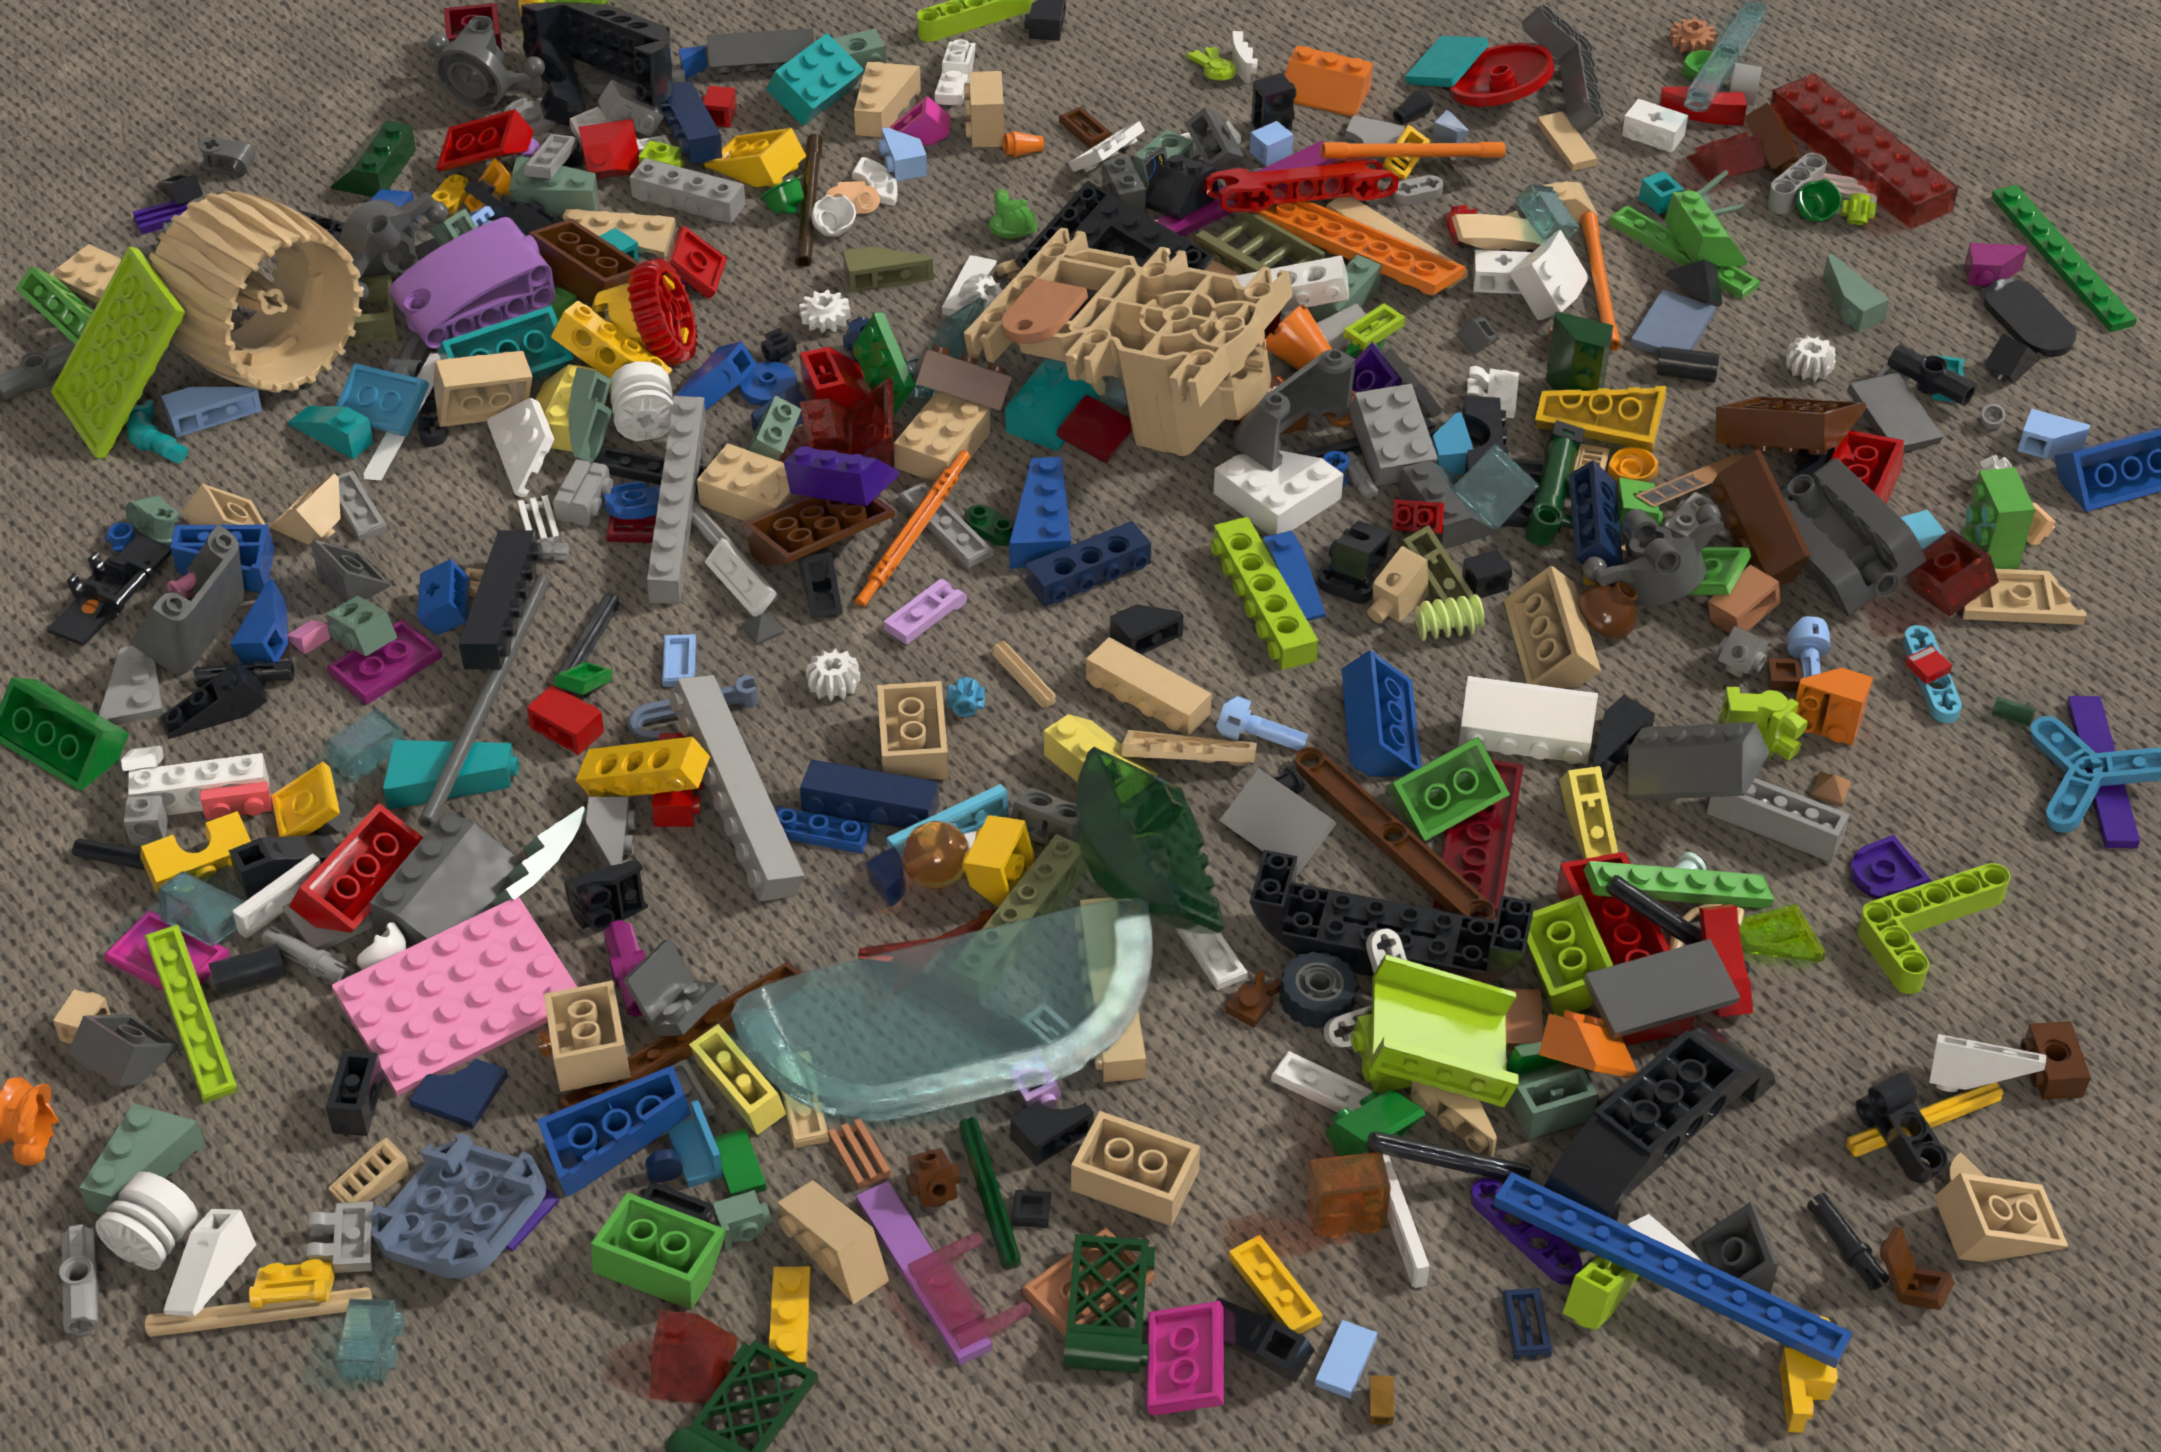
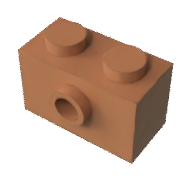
(1748, 602)

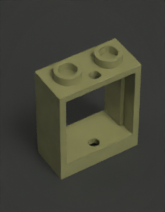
(376, 326)

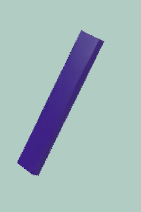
(2111, 801)

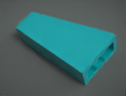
(418, 764)

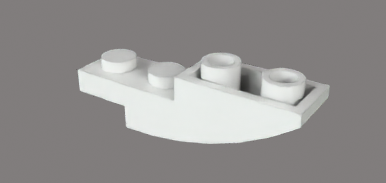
(955, 72)

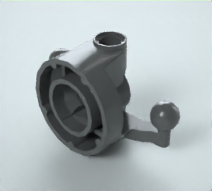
(473, 66)
(383, 236)
(1657, 563)

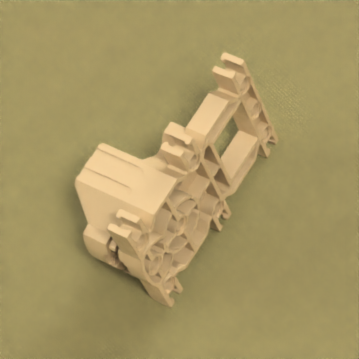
(1171, 334)

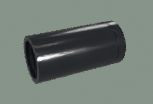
(1688, 364)
(247, 969)

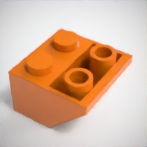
(1834, 703)

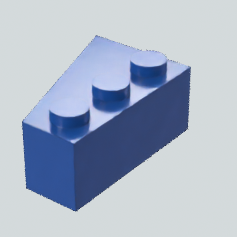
(254, 547)

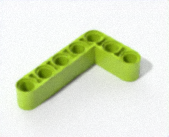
(964, 15)
(1890, 920)

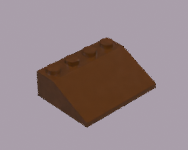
(1786, 423)
(809, 526)

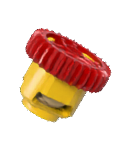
(652, 311)

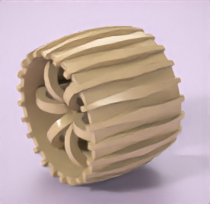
(300, 318)

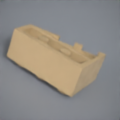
(884, 95)
(834, 1239)

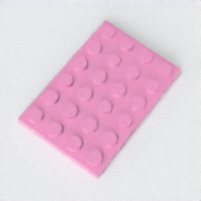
(454, 994)

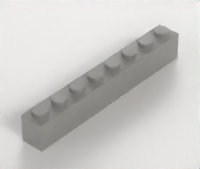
(676, 500)
(737, 789)

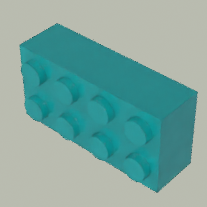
(523, 333)

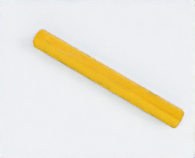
(1934, 1114)

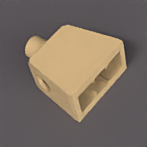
(1399, 586)

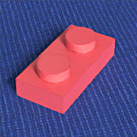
(244, 798)

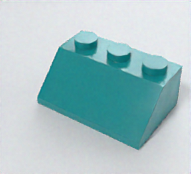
(1045, 404)

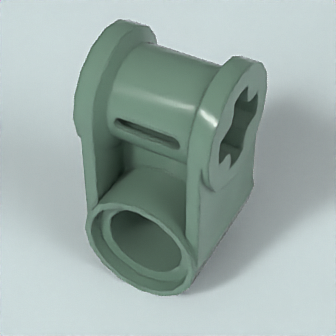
(153, 518)

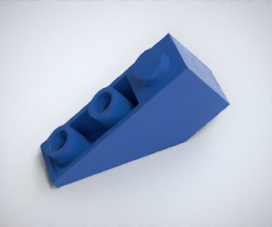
(719, 373)
(264, 628)

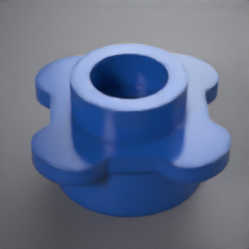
(120, 535)

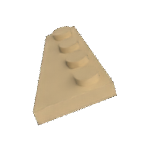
(650, 231)
(1187, 747)

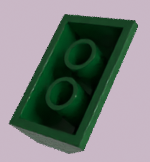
(378, 160)
(1578, 353)

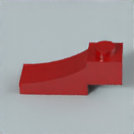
(1722, 927)

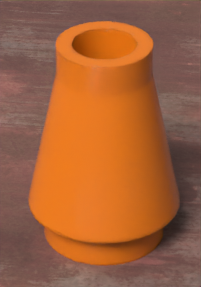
(1021, 144)

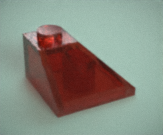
(689, 1357)

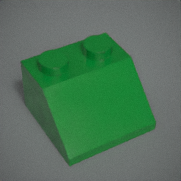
(1378, 1113)

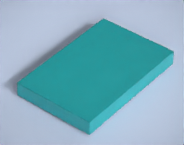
(1446, 61)

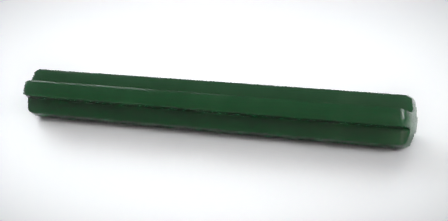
(990, 1193)

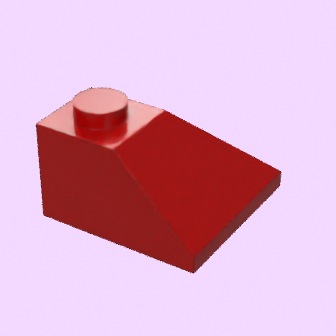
(610, 148)

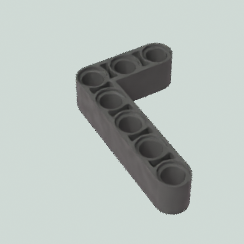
(1575, 62)

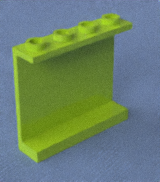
(1441, 1030)

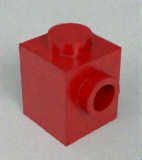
(721, 104)

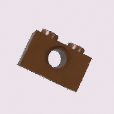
(2065, 1066)

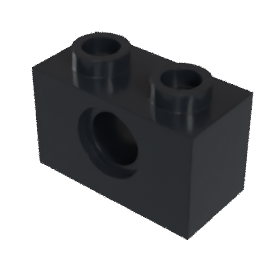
(355, 1093)

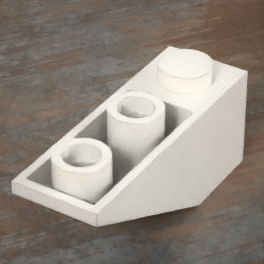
(210, 1257)

